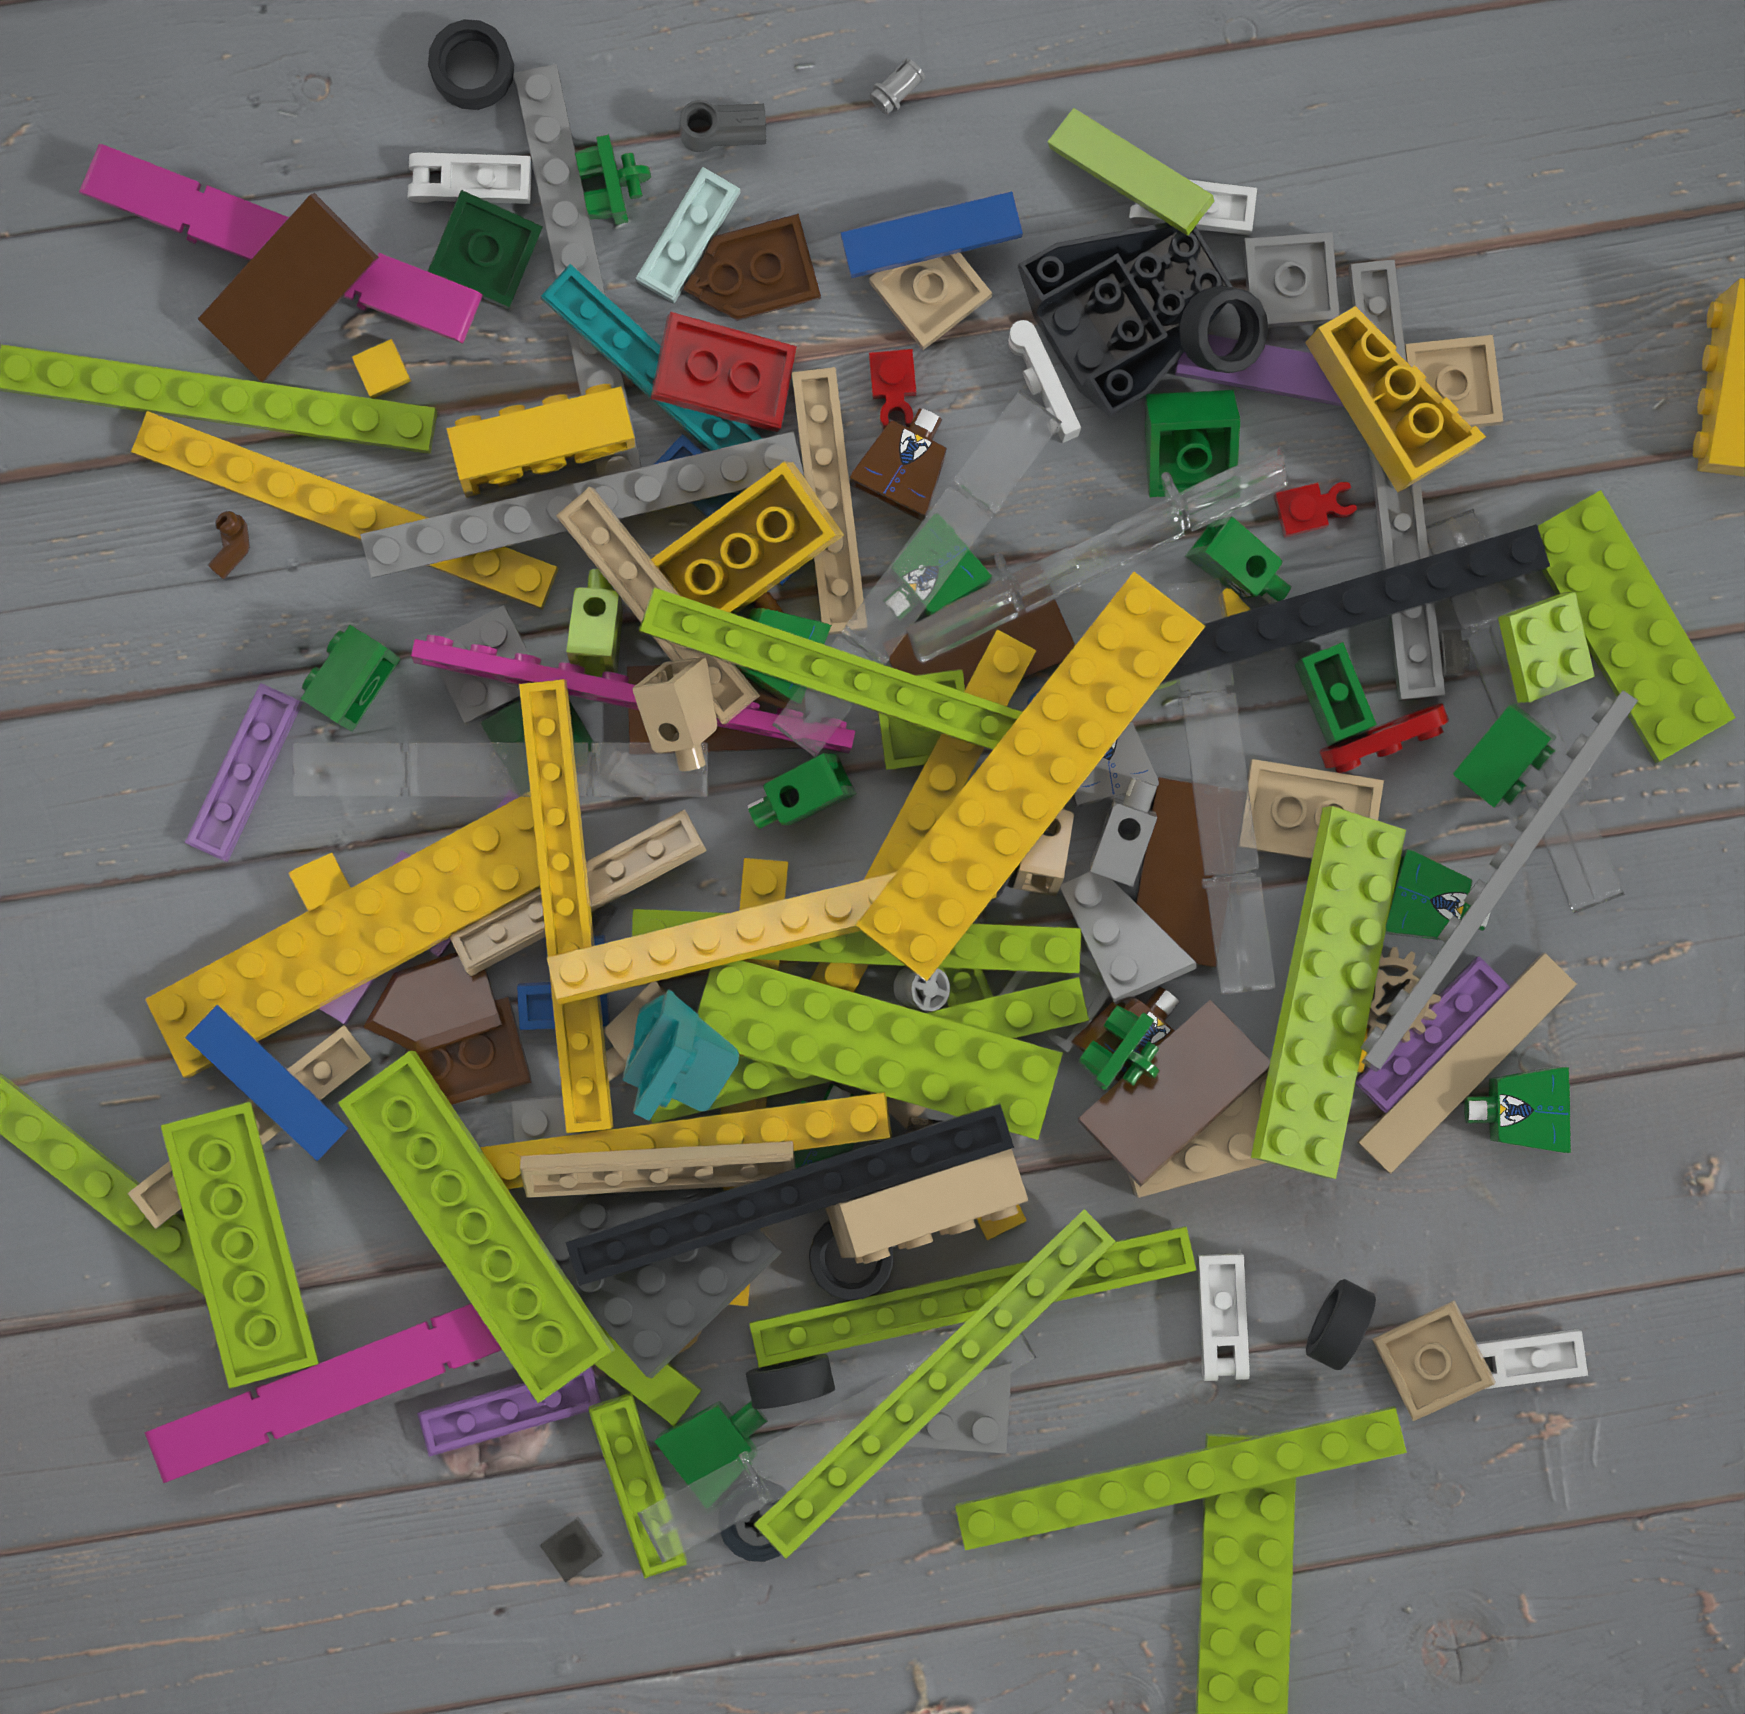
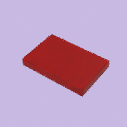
(723, 372)

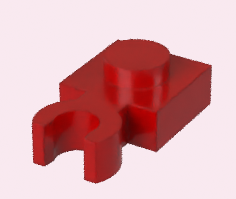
(893, 379)
(1306, 510)

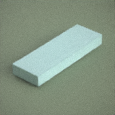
(688, 235)

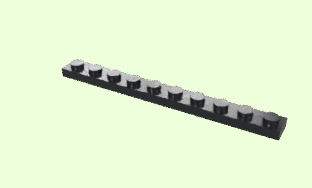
(1363, 600)
(789, 1194)

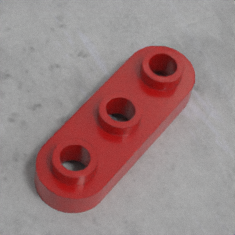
(1385, 738)

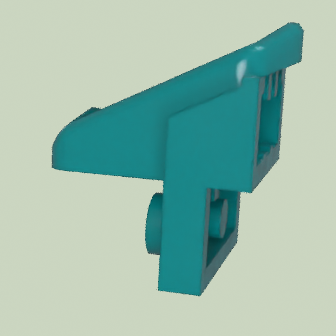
(676, 1057)

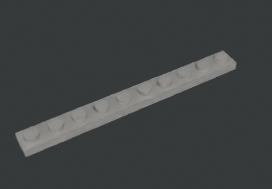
(567, 224)
(1401, 513)
(535, 514)
(1507, 864)

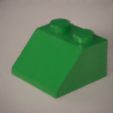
(1190, 437)
(349, 677)

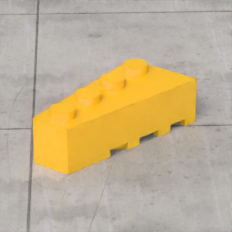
(1389, 400)
(1722, 402)
(540, 437)

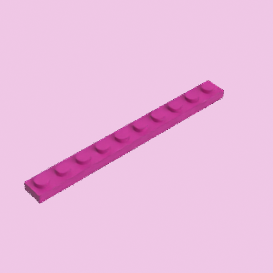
(609, 689)

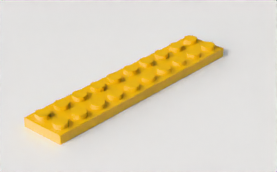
(1029, 776)
(357, 933)

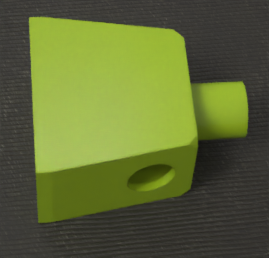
(595, 626)

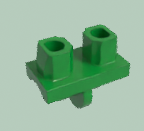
(601, 161)
(1106, 1065)

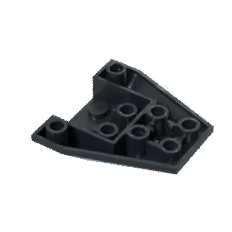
(1118, 306)

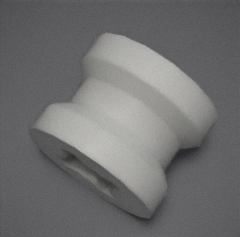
(932, 993)

